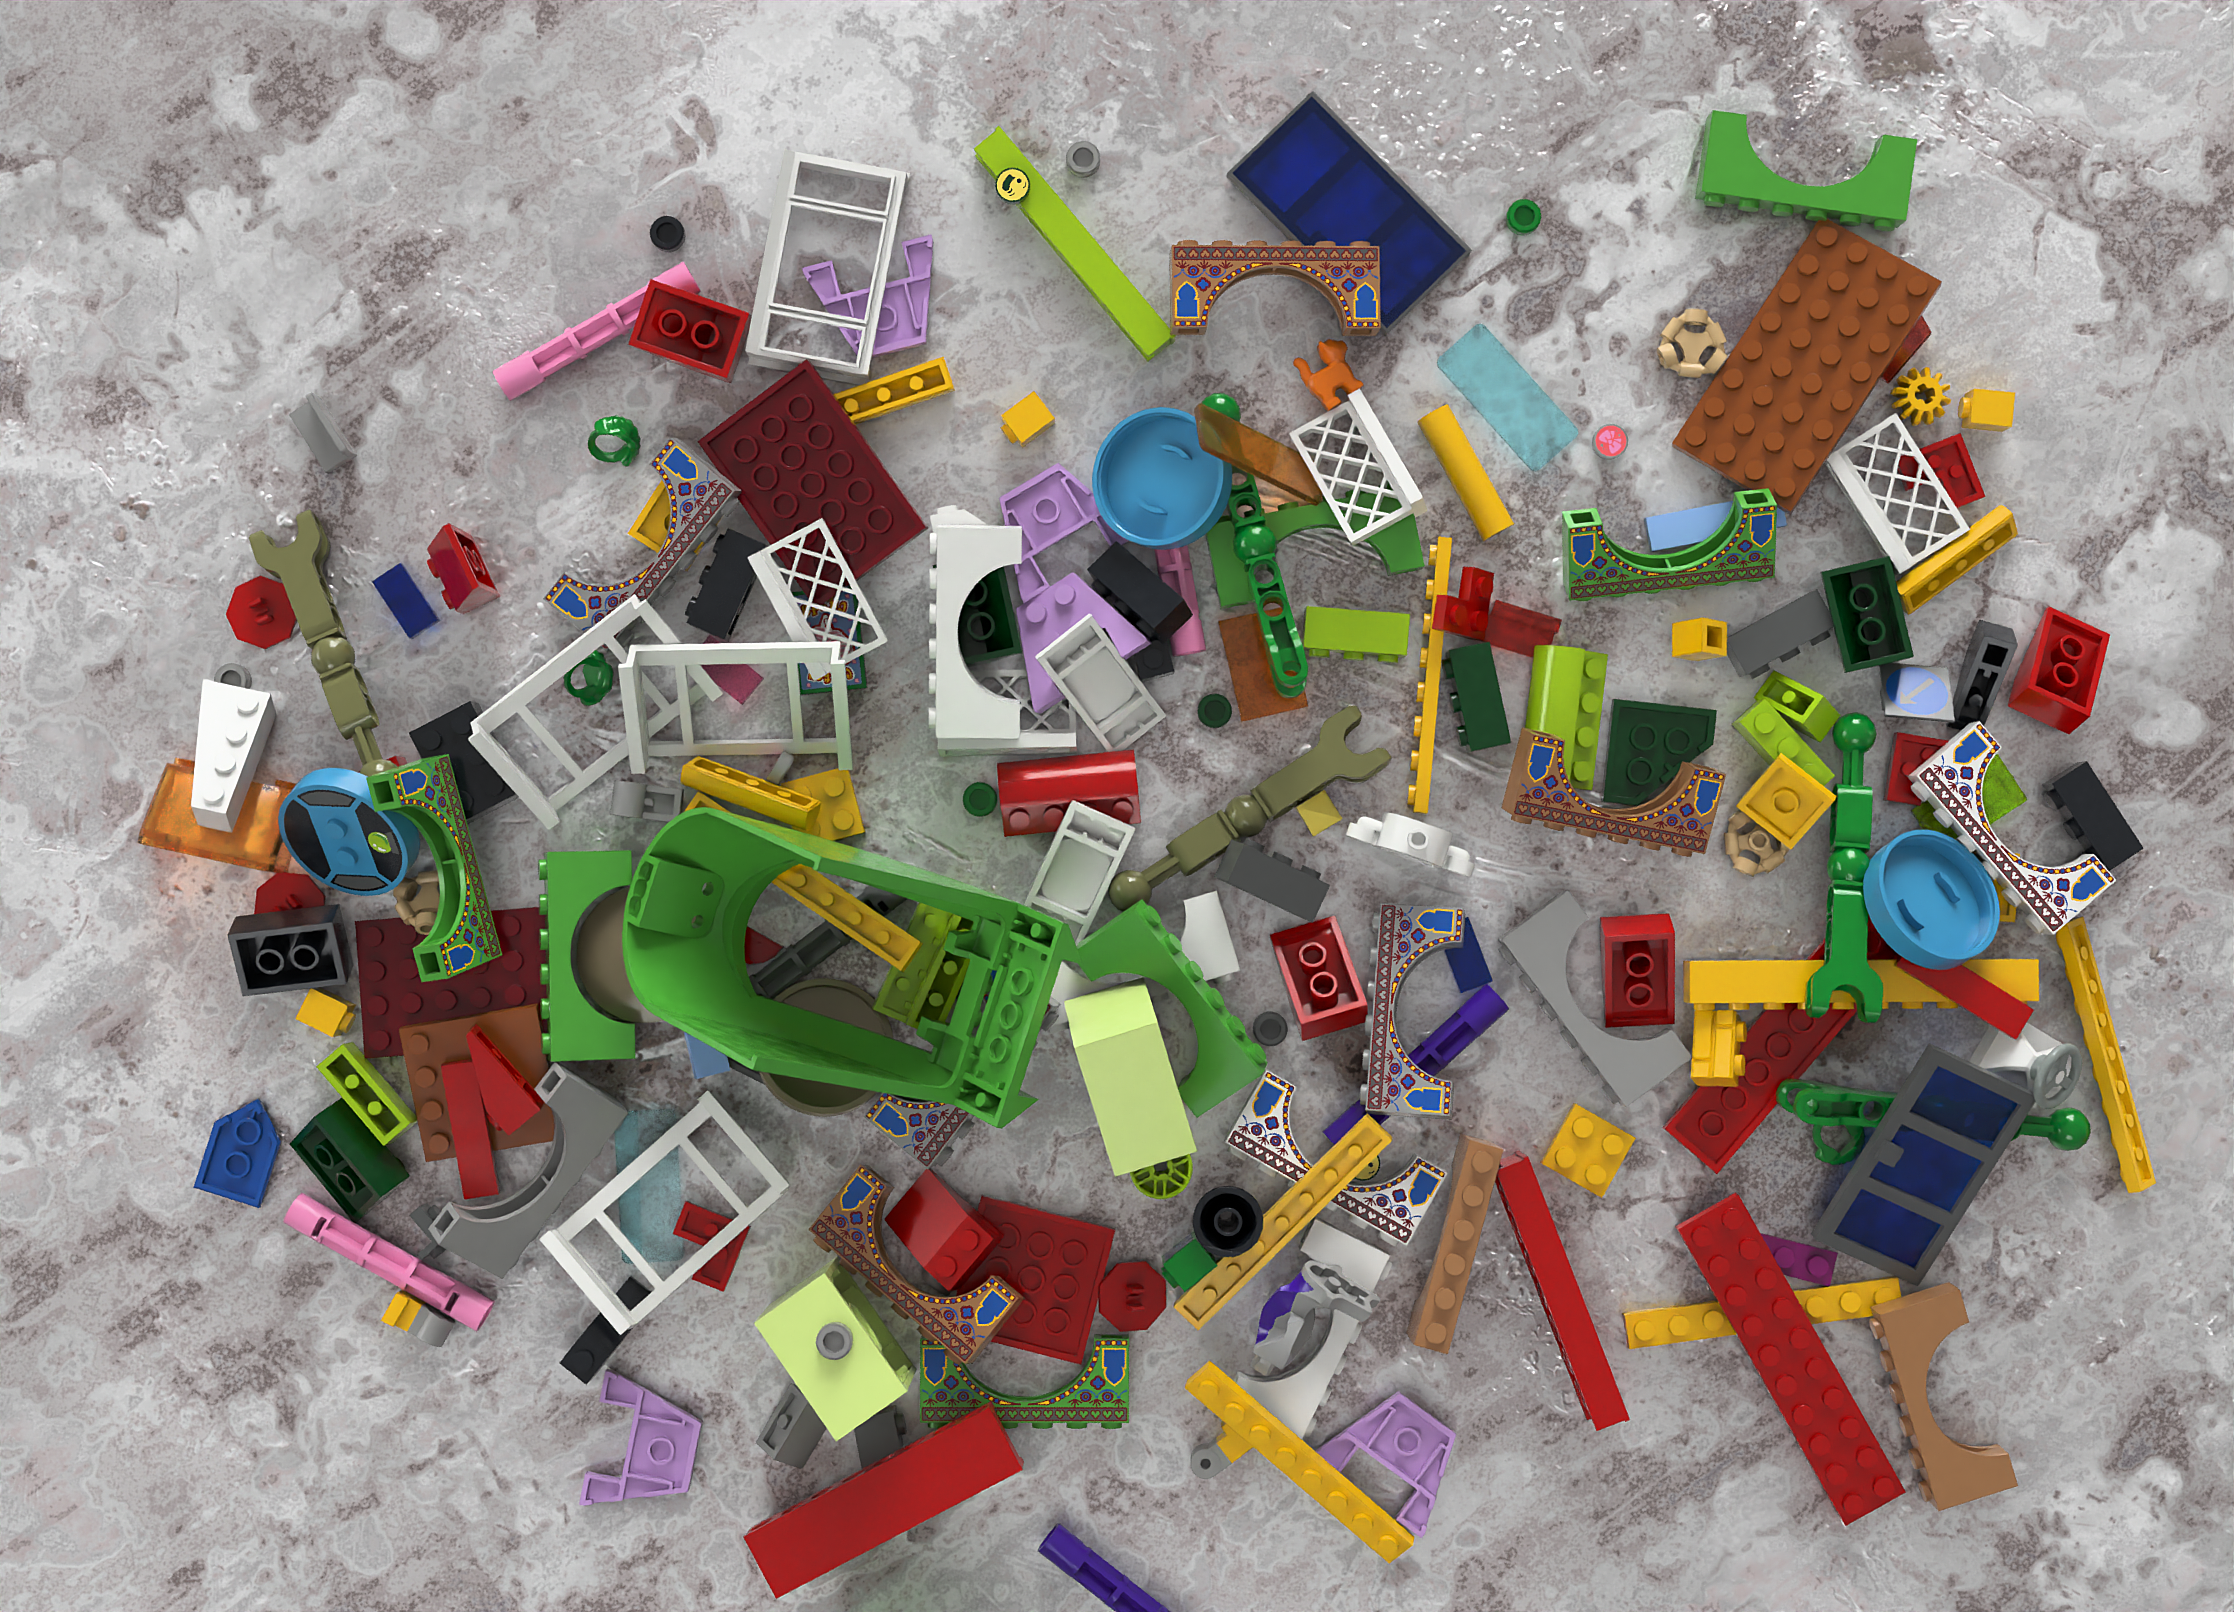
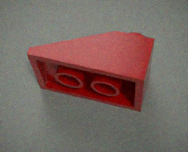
(691, 331)
(461, 570)
(2060, 672)
(1638, 970)
(1319, 978)
(942, 1230)

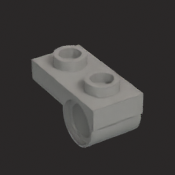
(646, 801)

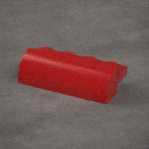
(1040, 790)

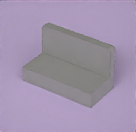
(322, 434)
(792, 1430)

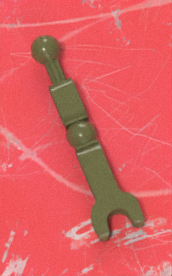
(320, 623)
(1249, 813)

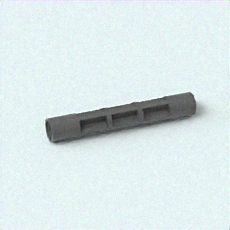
(815, 948)

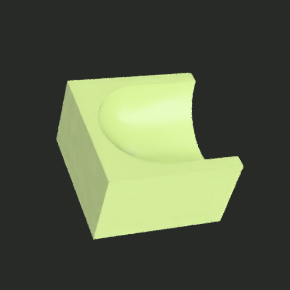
(1129, 1077)
(843, 1389)

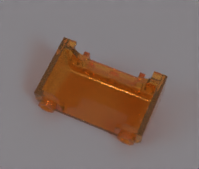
(254, 840)

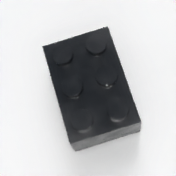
(477, 782)
(290, 950)

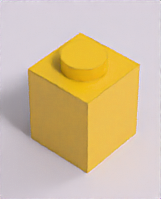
(1987, 410)
(1026, 420)
(1699, 639)
(327, 1012)

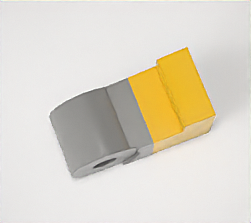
(418, 1318)
(1214, 1457)

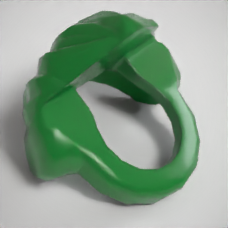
(621, 428)
(598, 678)
(1847, 1154)

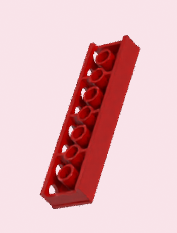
(1559, 1292)
(883, 1500)

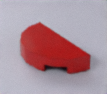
(759, 947)

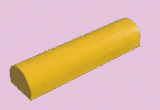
(896, 391)
(1465, 472)
(1956, 558)
(750, 792)

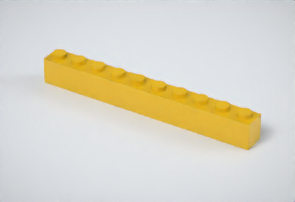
(1785, 982)

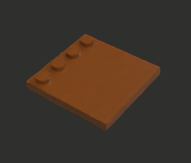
(436, 1042)

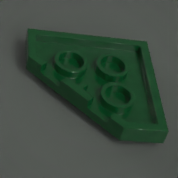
(1649, 746)

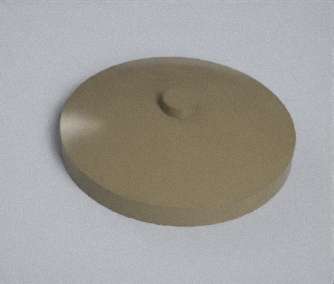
(602, 961)
(838, 1001)

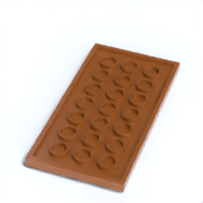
(1806, 364)

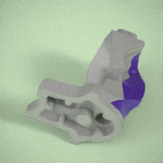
(1290, 1312)

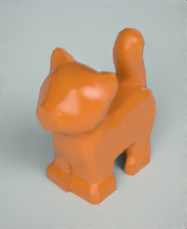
(1328, 380)

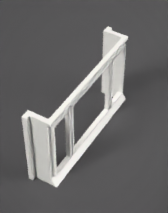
(764, 301)
(732, 653)
(516, 701)
(559, 1240)

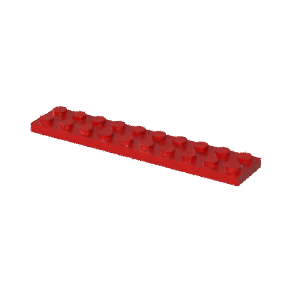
(1777, 1048)
(1790, 1359)

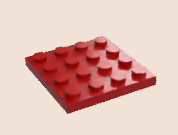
(1054, 1267)

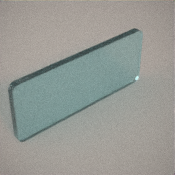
(1507, 397)
(654, 1202)

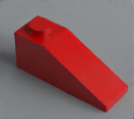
(503, 1089)

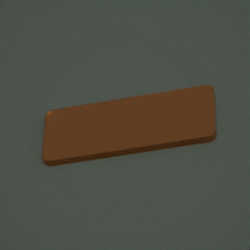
(1255, 453)

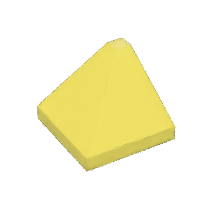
(1318, 813)

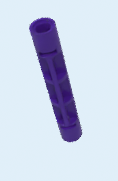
(1437, 1050)
(1095, 1573)

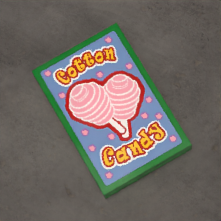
(841, 627)

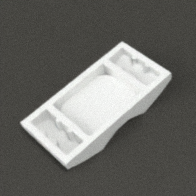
(1100, 685)
(1079, 867)

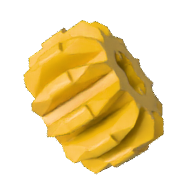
(1920, 383)

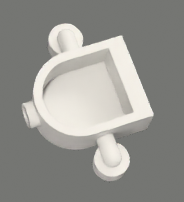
(1413, 841)

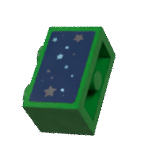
(1187, 1263)

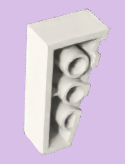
(228, 749)

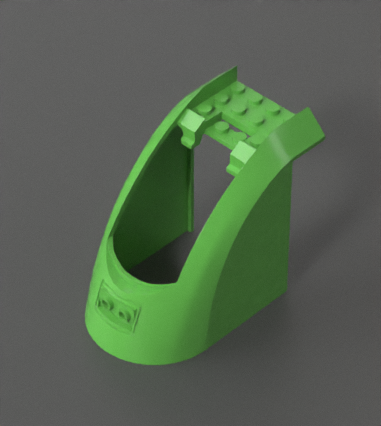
(702, 985)

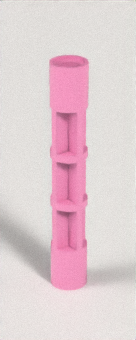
(533, 367)
(1176, 571)
(388, 1261)

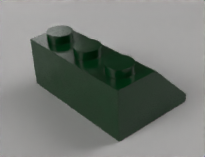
(1867, 614)
(988, 622)
(349, 1160)

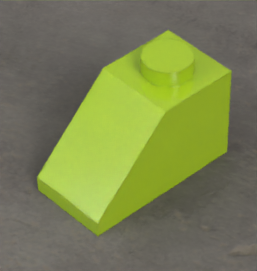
(1799, 705)

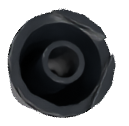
(1231, 1235)

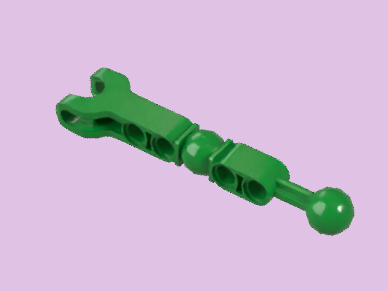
(1256, 548)
(1846, 912)
(1838, 1105)

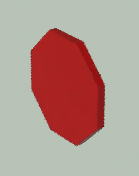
(261, 613)
(288, 892)
(1132, 1296)

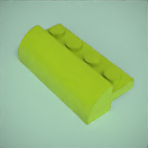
(1568, 702)
(933, 975)

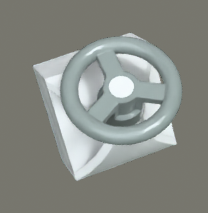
(2031, 1062)

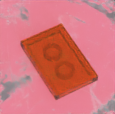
(1250, 669)

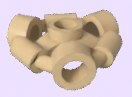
(1692, 344)
(1756, 841)
(422, 909)

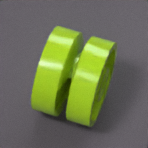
(1164, 1183)

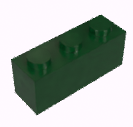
(1476, 697)

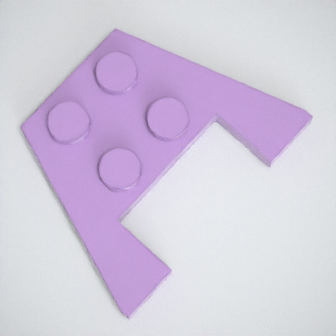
(904, 304)
(1049, 511)
(1054, 613)
(1406, 1443)
(658, 1450)

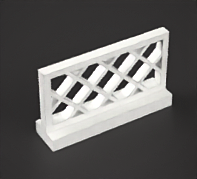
(1386, 461)
(1870, 512)
(787, 605)
(1030, 742)

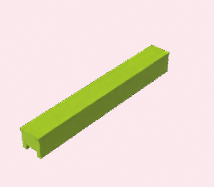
(1079, 249)

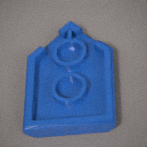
(240, 1156)

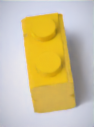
(1717, 1048)

